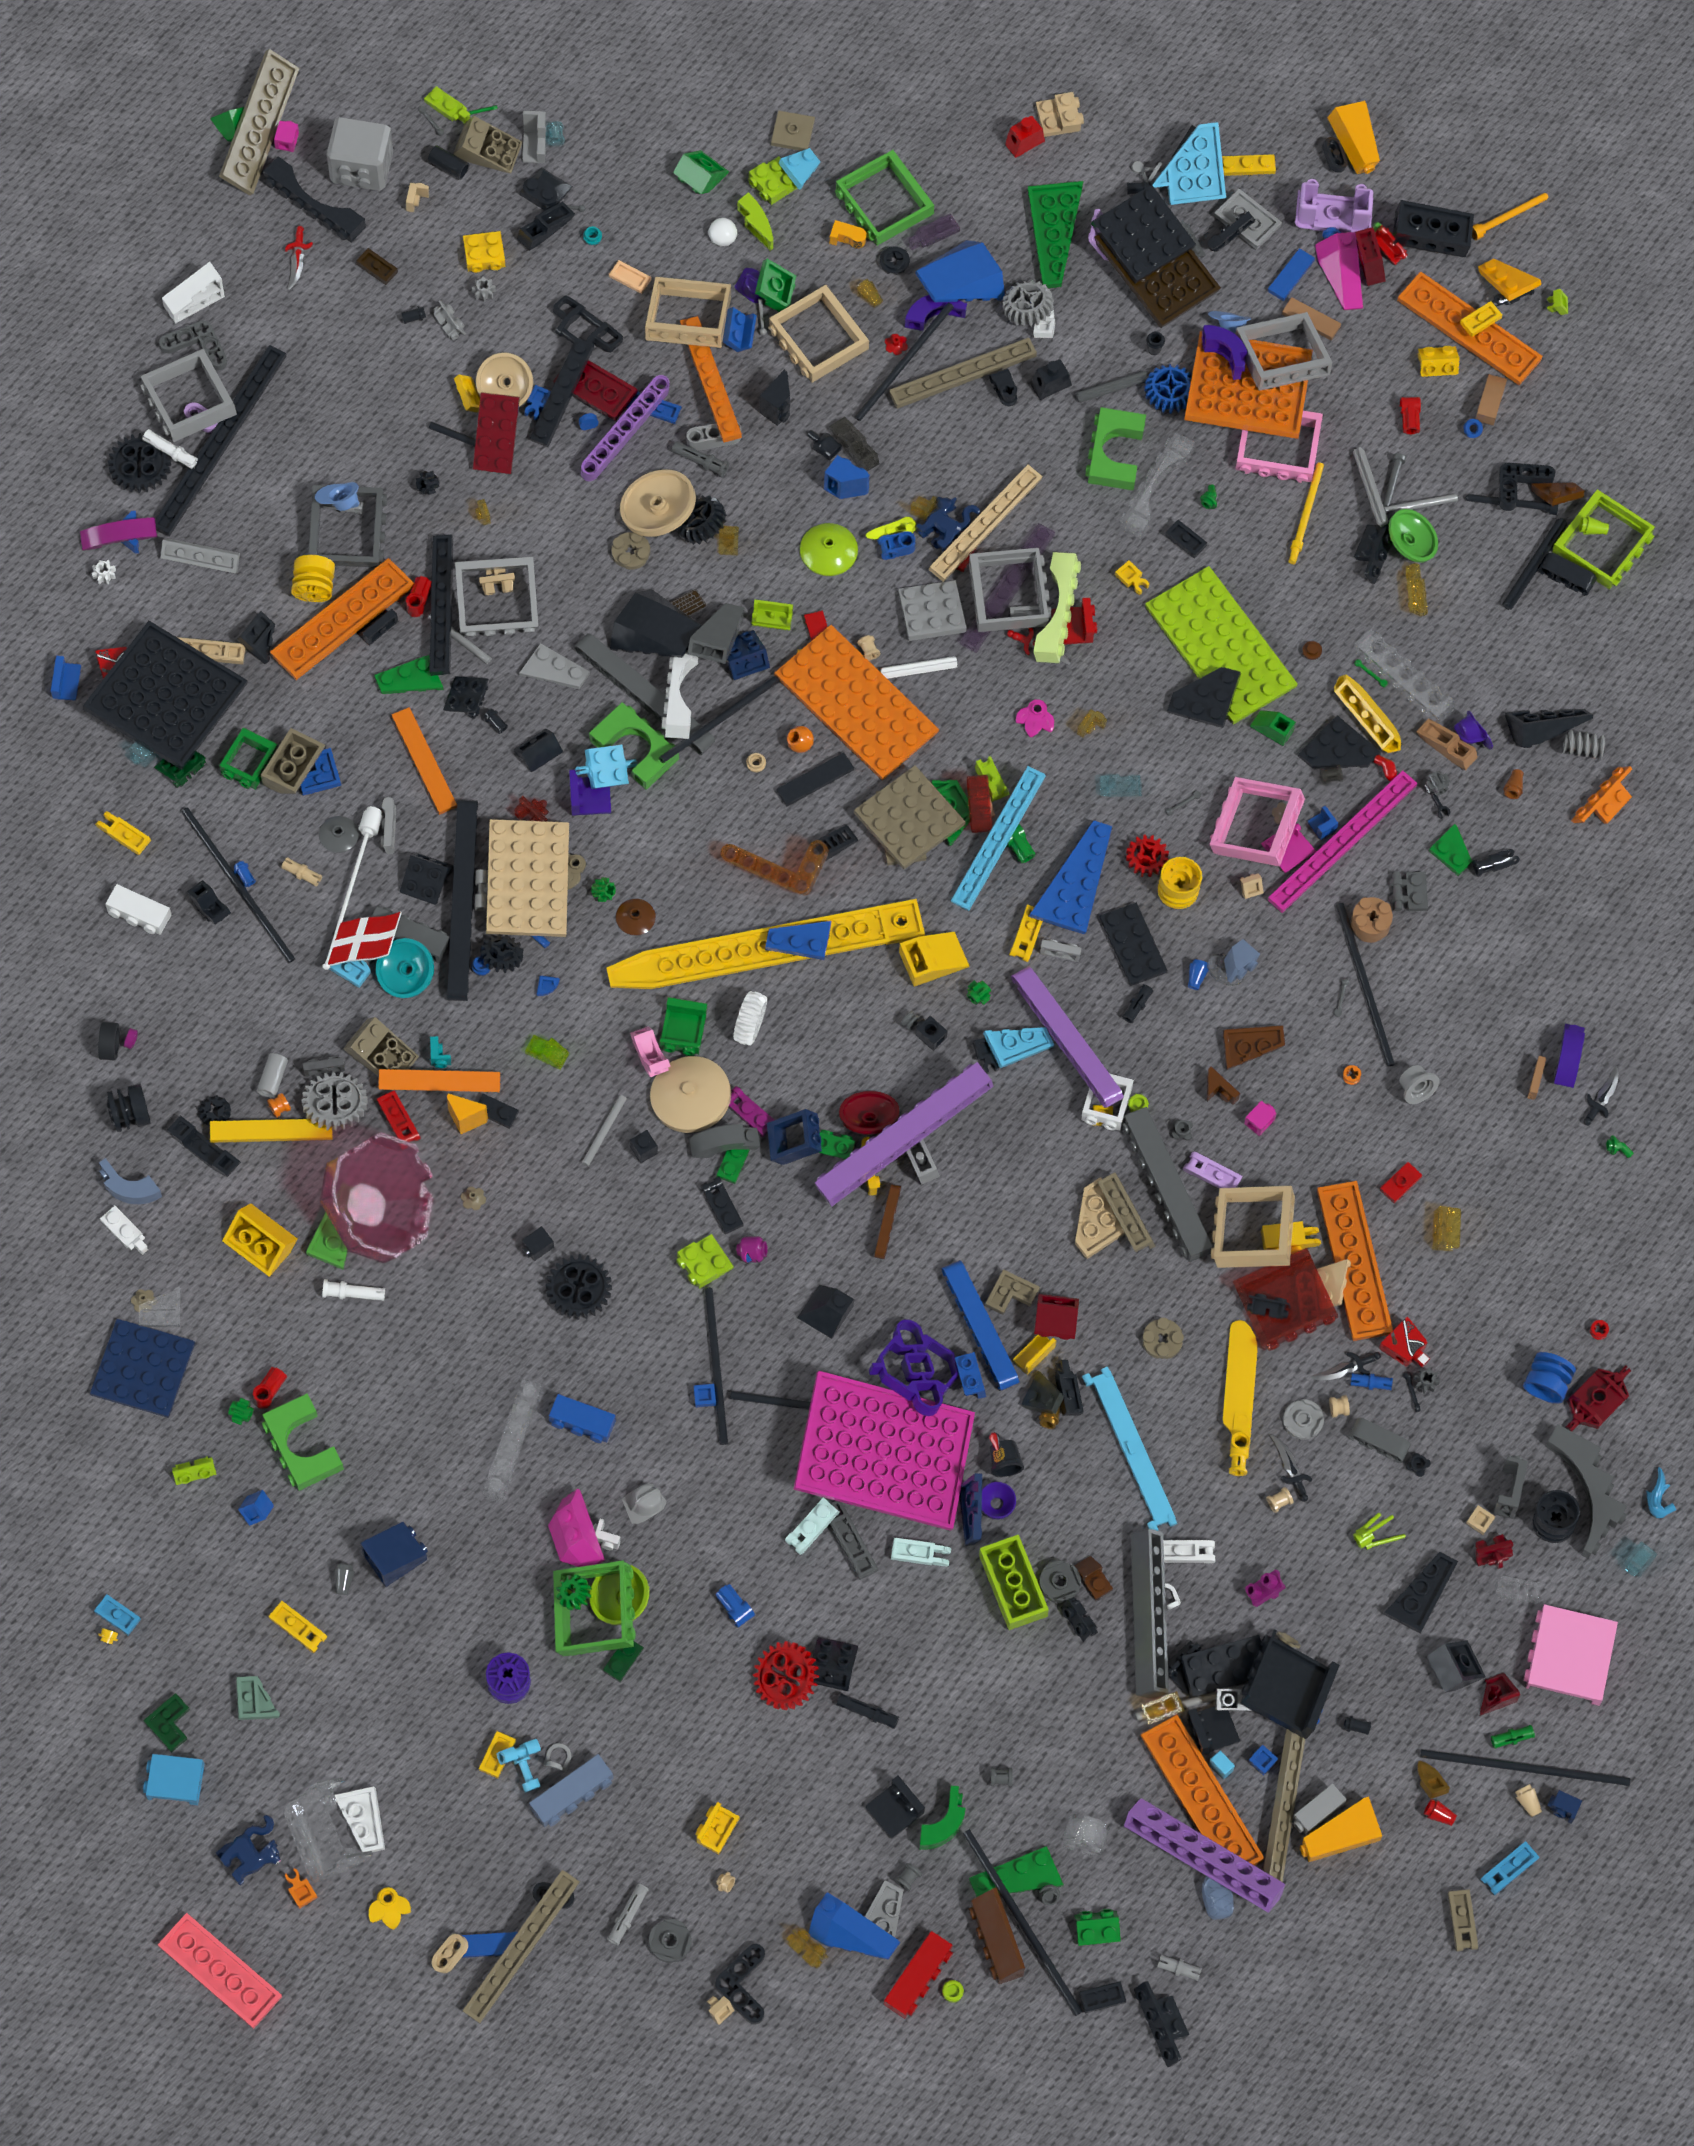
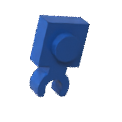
(537, 401)

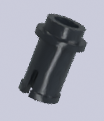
(1134, 188)
(413, 315)
(494, 719)
(1357, 1725)

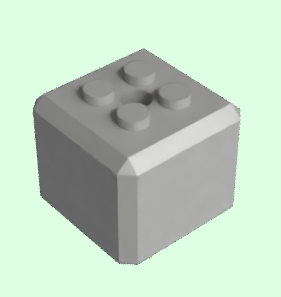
(360, 153)

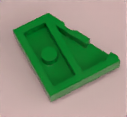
(1452, 851)

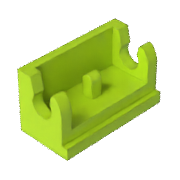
(772, 615)
(996, 785)

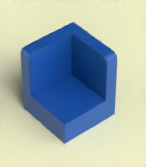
(1323, 823)
(256, 1507)

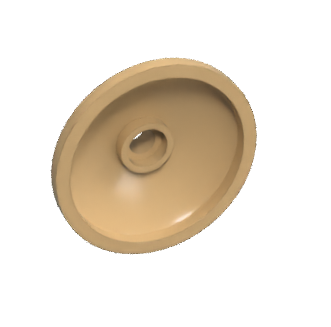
(501, 366)

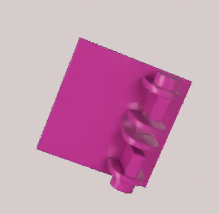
(1297, 849)

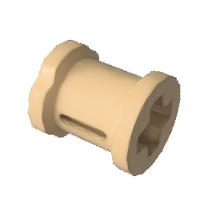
(869, 648)
(1280, 1499)

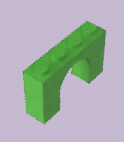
(1113, 424)
(624, 722)
(303, 1470)

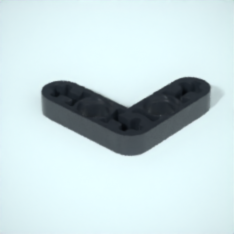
(1512, 479)
(736, 1979)

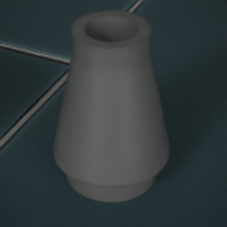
(343, 1578)

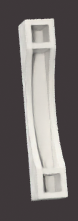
(678, 714)

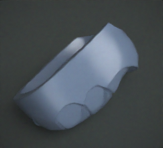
(1217, 1899)

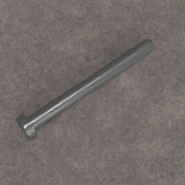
(1398, 460)

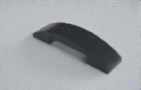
(200, 1146)

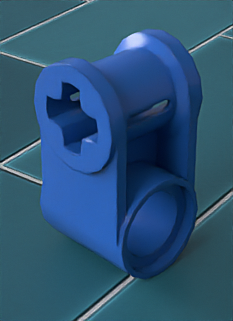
(896, 545)

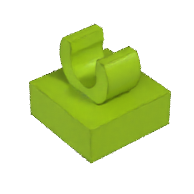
(1560, 302)

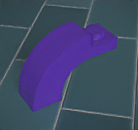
(926, 308)
(1227, 344)
(1569, 1055)

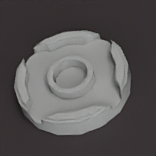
(1304, 1425)

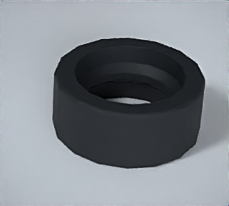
(108, 1041)

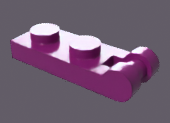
(749, 1111)

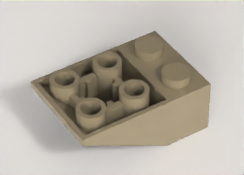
(487, 146)
(379, 1048)

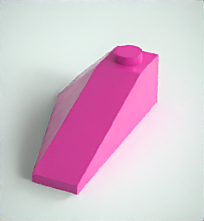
(1341, 266)

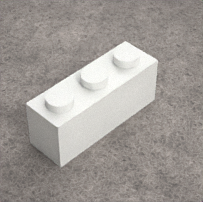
(138, 910)

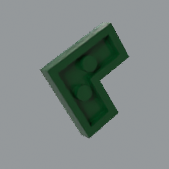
(163, 1722)

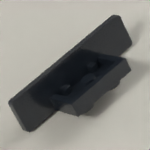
(1374, 548)
(1163, 2021)

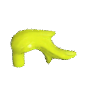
(899, 526)

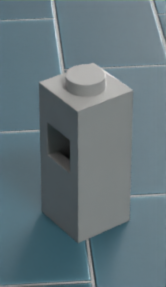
(1318, 1809)

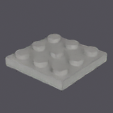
(932, 610)

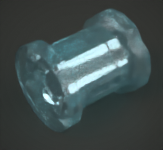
(556, 133)

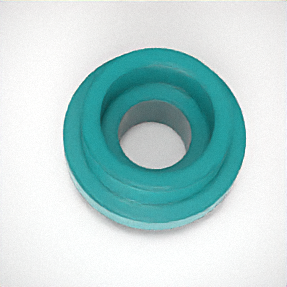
(592, 231)

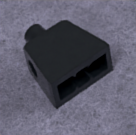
(1053, 378)

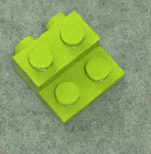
(771, 181)
(704, 1261)

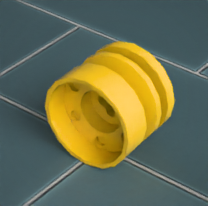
(313, 578)
(1179, 882)

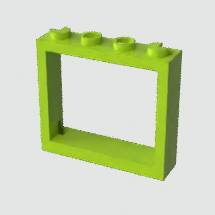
(1620, 512)

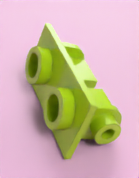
(186, 1473)

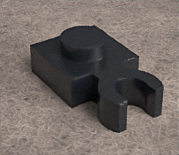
(984, 1053)

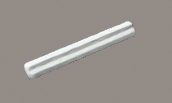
(919, 667)

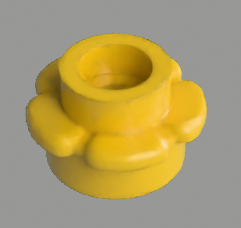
(108, 1636)

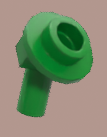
(1208, 499)
(1614, 1145)

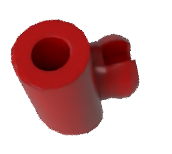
(1387, 765)

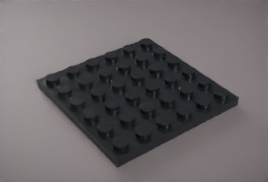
(165, 694)

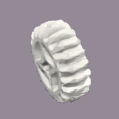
(750, 1018)

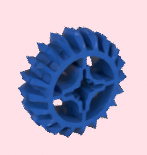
(1155, 390)

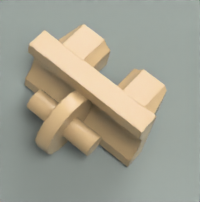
(505, 579)

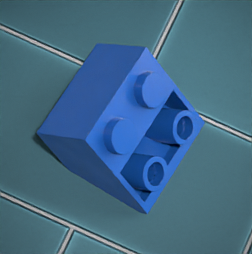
(846, 479)

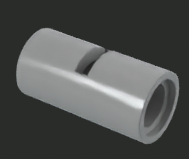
(272, 1075)

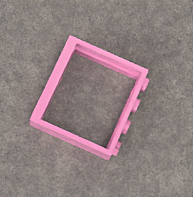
(1279, 470)
(1240, 785)

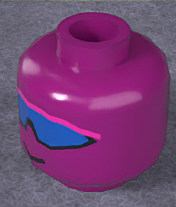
(752, 1249)

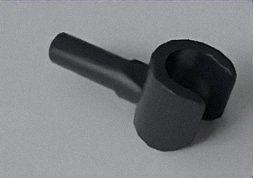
(1440, 807)

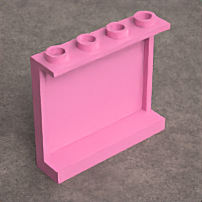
(1571, 1653)

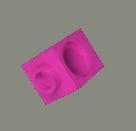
(286, 136)
(1260, 1118)

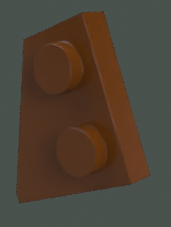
(1557, 492)

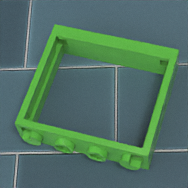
(906, 178)
(562, 1614)

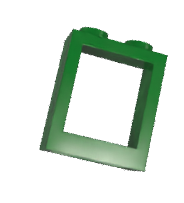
(255, 741)

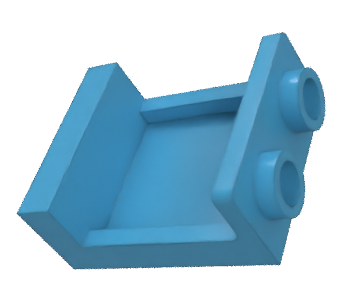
(174, 1778)

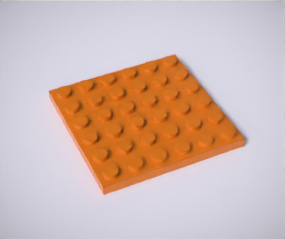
(1238, 403)

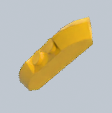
(1368, 713)

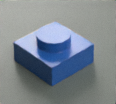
(704, 1395)
(1263, 1760)

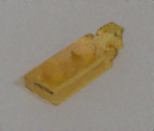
(1416, 590)

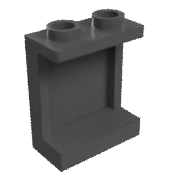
(1506, 1505)

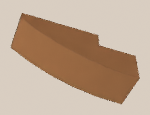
(1491, 399)
(1448, 744)

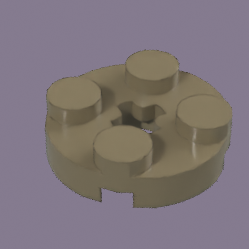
(633, 540)
(1162, 1327)

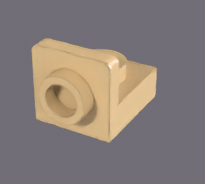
(414, 193)

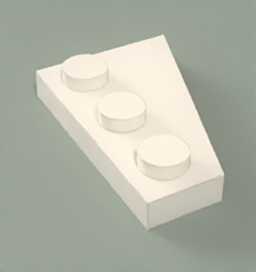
(363, 1817)

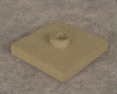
(792, 131)

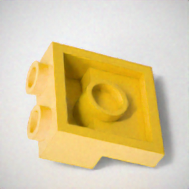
(484, 251)

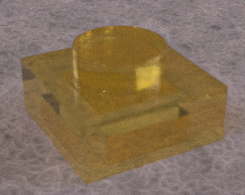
(482, 512)

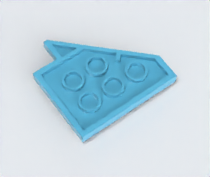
(1196, 168)

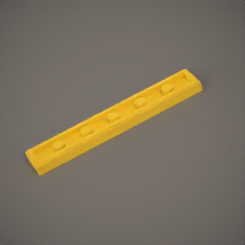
(267, 1131)

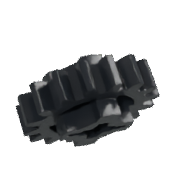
(501, 953)

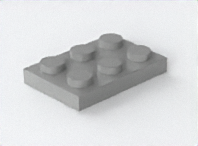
(1259, 231)

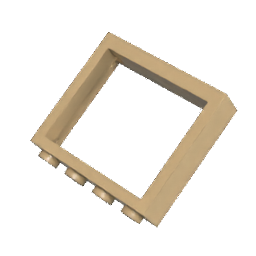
(681, 333)
(860, 344)
(1255, 1257)

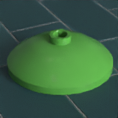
(1413, 535)

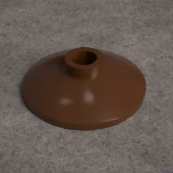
(635, 925)

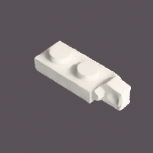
(124, 1230)

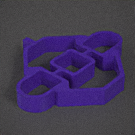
(918, 1380)

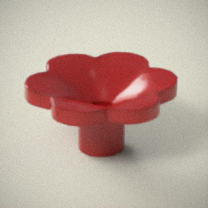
(896, 344)

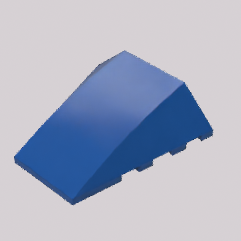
(964, 274)

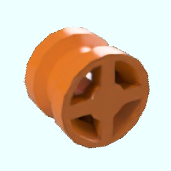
(278, 1105)

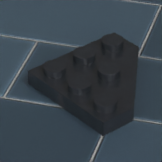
(1207, 698)
(1339, 745)

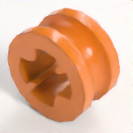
(1355, 1070)

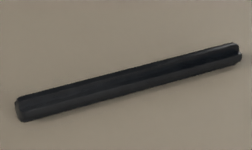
(1534, 564)

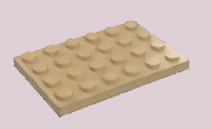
(527, 878)

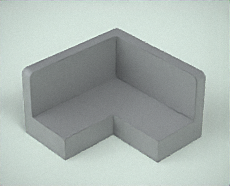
(534, 136)

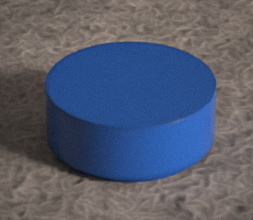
(588, 421)

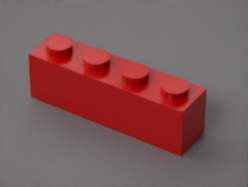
(918, 1974)

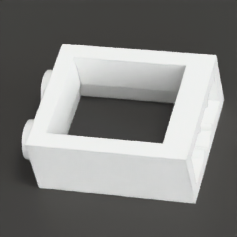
(1109, 1121)

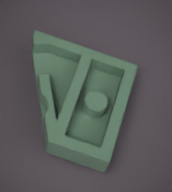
(253, 1700)

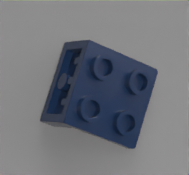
(747, 655)

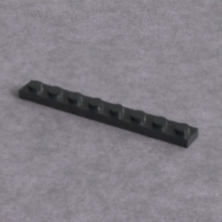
(441, 605)

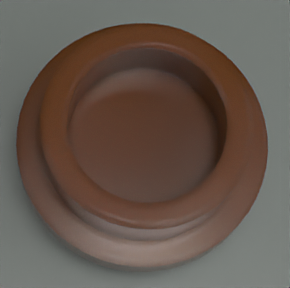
(1312, 650)

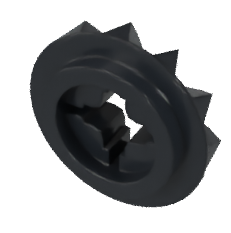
(900, 254)
(219, 1102)

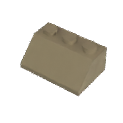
(291, 762)

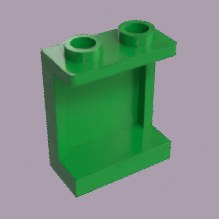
(683, 1026)

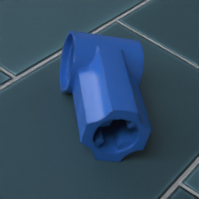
(737, 1608)

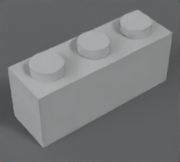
(922, 1162)

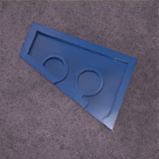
(800, 940)

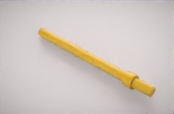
(1297, 544)

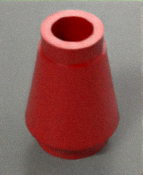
(1439, 1812)

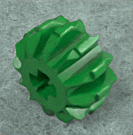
(570, 1599)

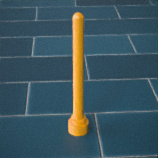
(1480, 229)

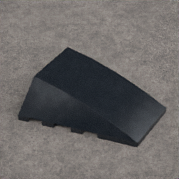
(652, 626)

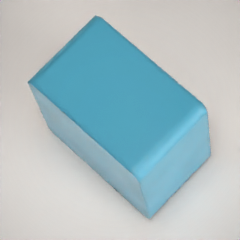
(1221, 1765)

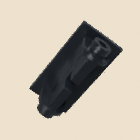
(1261, 1303)
(1073, 1611)

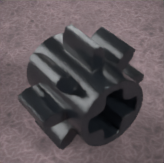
(427, 482)

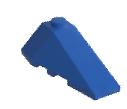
(843, 1927)

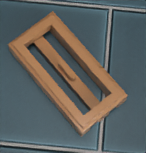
(1535, 1083)

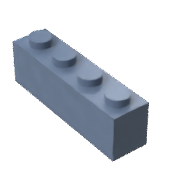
(571, 1790)

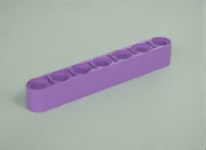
(628, 420)

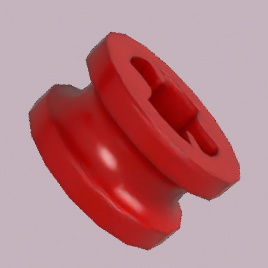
(1600, 1323)

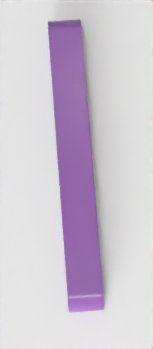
(1067, 1037)

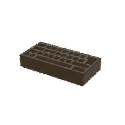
(689, 602)

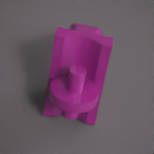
(1265, 1588)

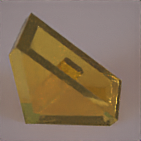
(1162, 1708)

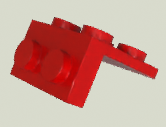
(1081, 627)

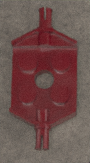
(1587, 1409)

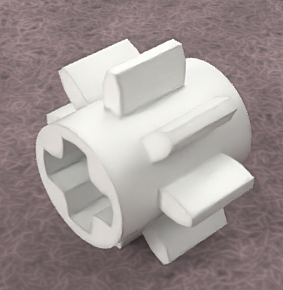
(103, 571)

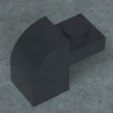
(208, 903)

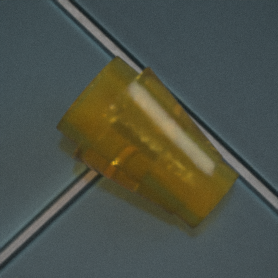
(869, 292)

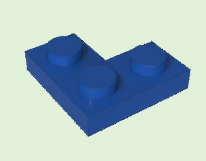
(324, 776)

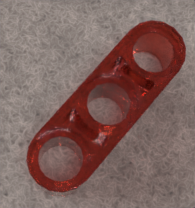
(979, 803)

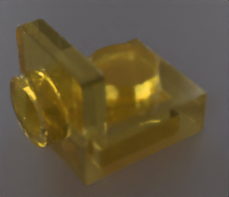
(1090, 721)

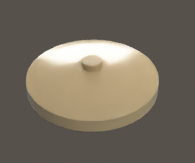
(657, 503)
(690, 1094)

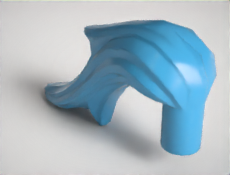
(1654, 1498)

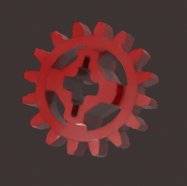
(1145, 863)

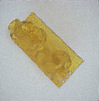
(814, 1952)

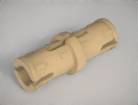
(301, 871)

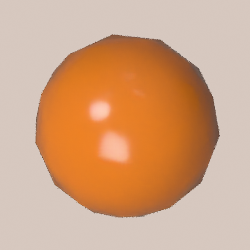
(800, 739)

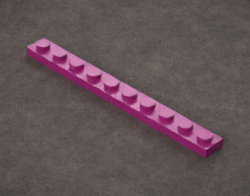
(1342, 841)

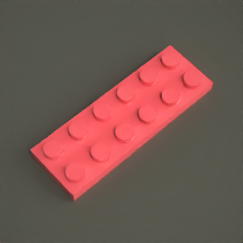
(220, 1970)

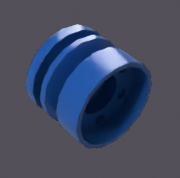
(1549, 1377)

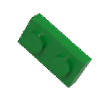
(732, 1164)

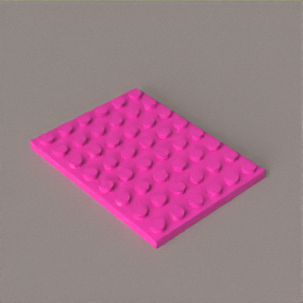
(881, 1453)

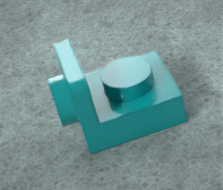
(437, 1057)

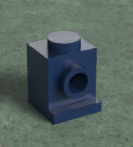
(1564, 1805)

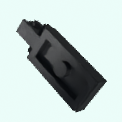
(1068, 1386)

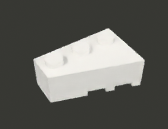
(194, 293)

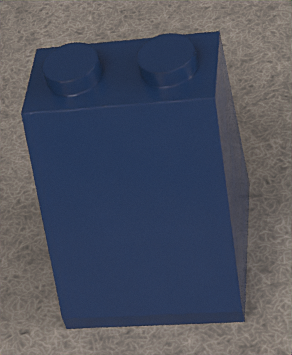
(394, 1552)

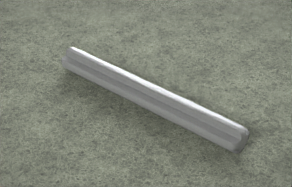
(1370, 487)

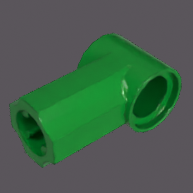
(1021, 846)

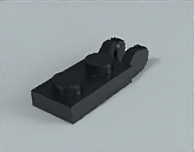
(1230, 232)

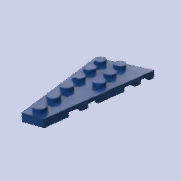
(1074, 888)

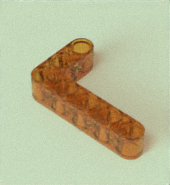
(776, 870)

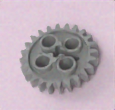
(349, 1104)

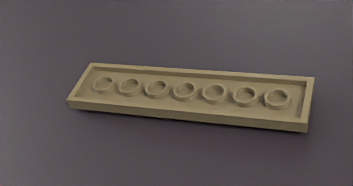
(259, 122)

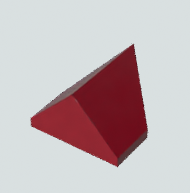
(1498, 1693)

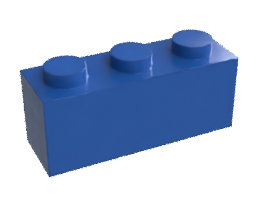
(582, 1419)

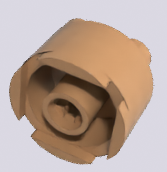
(1373, 909)

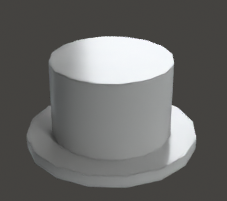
(1418, 1084)

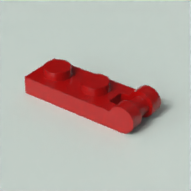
(397, 1116)

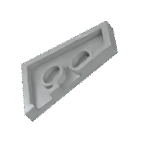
(886, 1908)

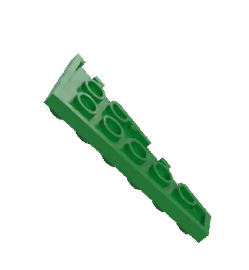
(1053, 221)

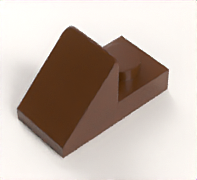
(1217, 1083)
(1093, 1577)

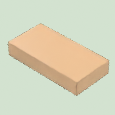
(630, 276)

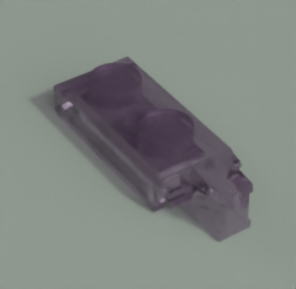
(934, 232)

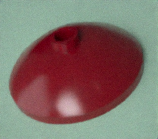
(868, 1112)

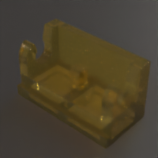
(1446, 1228)

